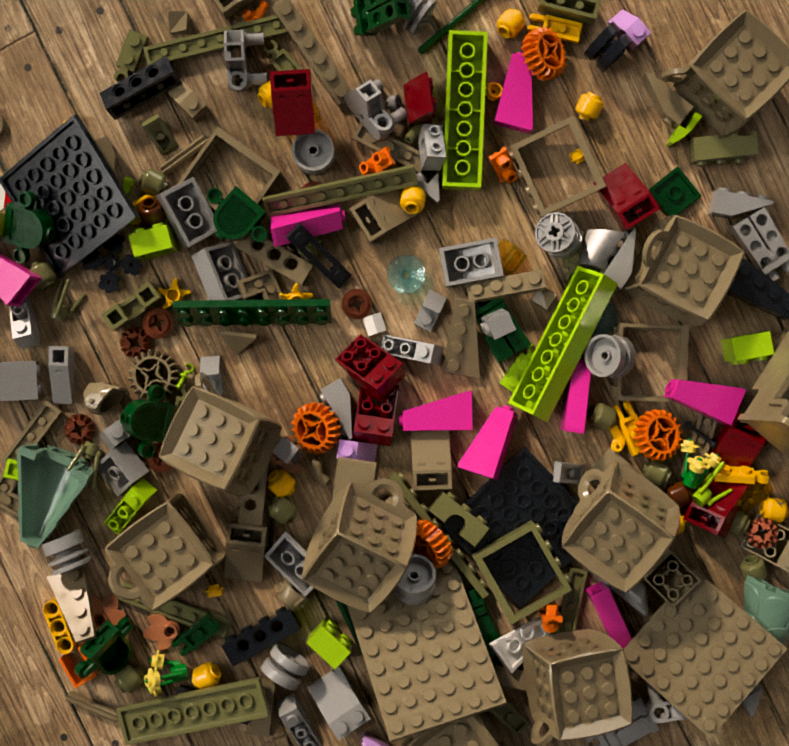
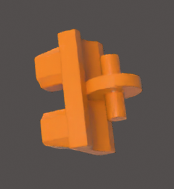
(379, 161)
(503, 166)
(550, 617)

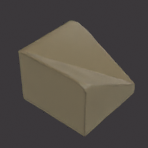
(178, 22)
(543, 298)

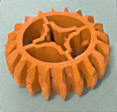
(544, 53)
(648, 429)
(325, 432)
(432, 543)

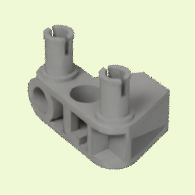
(238, 65)
(368, 107)
(668, 712)

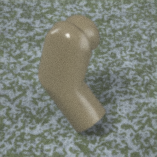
(316, 470)

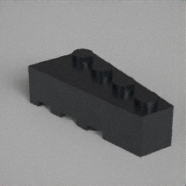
(759, 291)

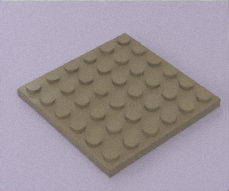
(703, 655)

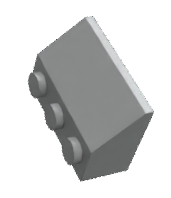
(187, 212)
(220, 270)
(289, 560)

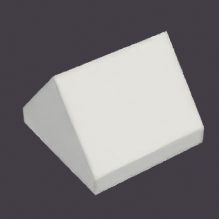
(374, 324)

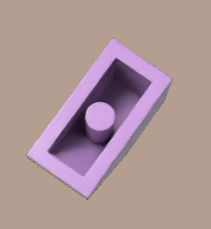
(632, 27)
(357, 450)

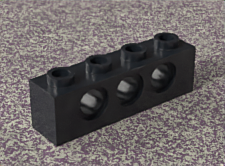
(140, 88)
(237, 653)

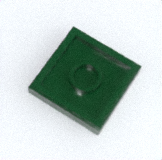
(674, 192)

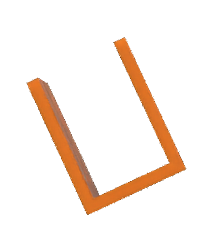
(69, 666)

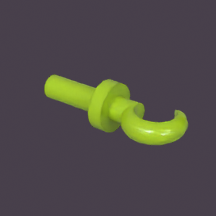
(184, 376)

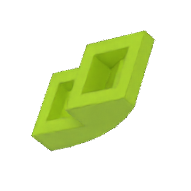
(680, 132)

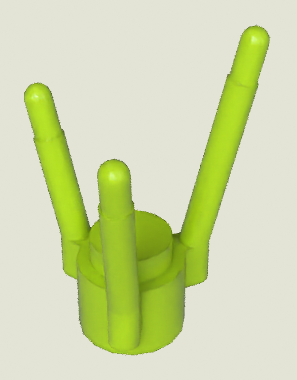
(703, 494)

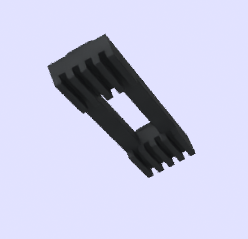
(300, 238)

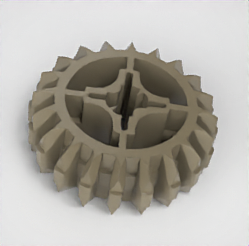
(158, 368)

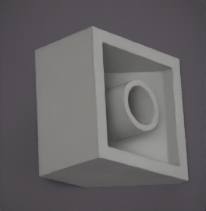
(121, 468)

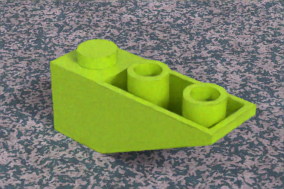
(130, 505)

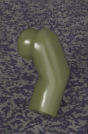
(413, 133)

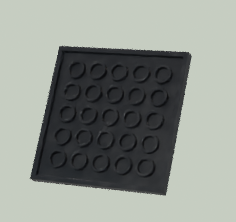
(76, 191)
(519, 495)

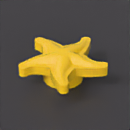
(174, 293)
(296, 294)

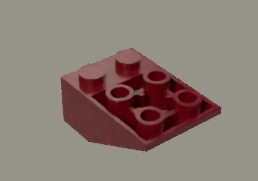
(419, 100)
(292, 102)
(627, 197)
(371, 367)
(375, 418)
(738, 443)
(721, 513)

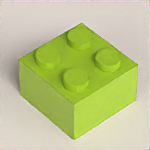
(153, 242)
(749, 346)
(330, 643)

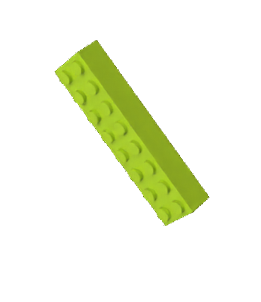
(464, 110)
(563, 343)

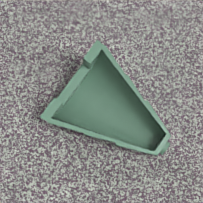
(47, 489)
(768, 607)

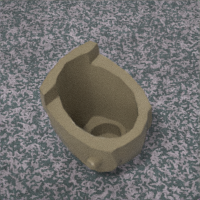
(103, 397)
(291, 596)

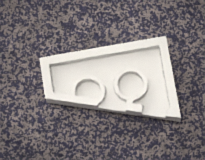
(510, 646)

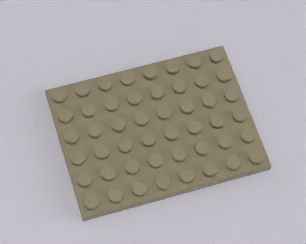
(427, 659)

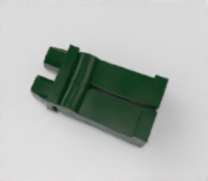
(378, 14)
(499, 347)
(483, 619)

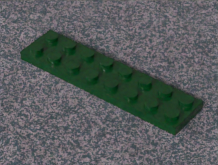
(253, 312)

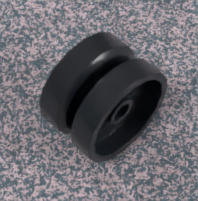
(608, 47)

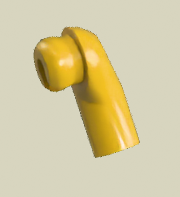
(618, 440)

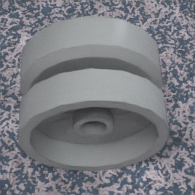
(313, 163)
(610, 355)
(417, 582)
(285, 666)

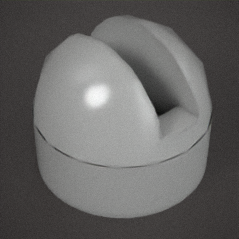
(394, 102)

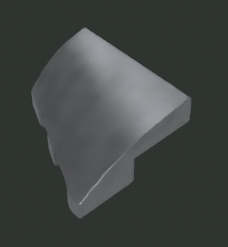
(599, 247)

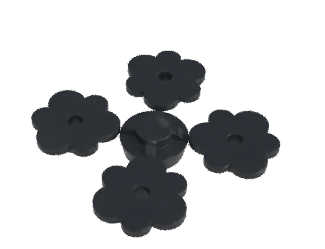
(112, 263)

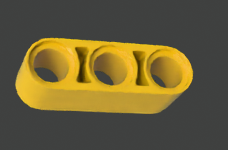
(58, 634)

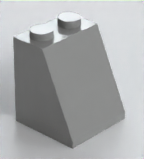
(19, 381)

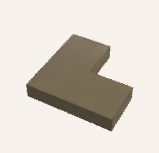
(262, 283)
(8, 497)

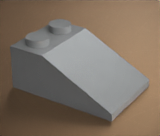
(470, 262)
(339, 702)

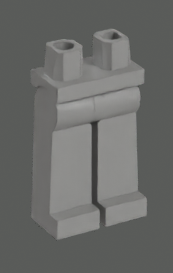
(762, 242)
(640, 727)

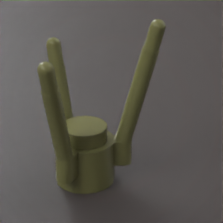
(59, 310)
(88, 451)

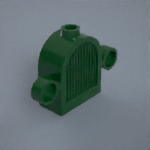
(237, 216)
(26, 226)
(148, 419)
(108, 651)

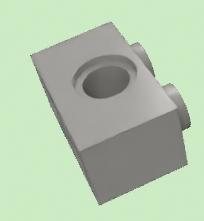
(431, 147)
(497, 324)

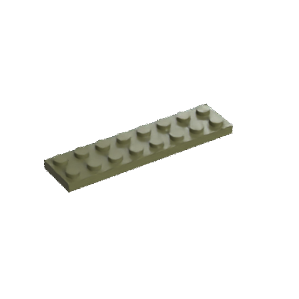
(193, 711)

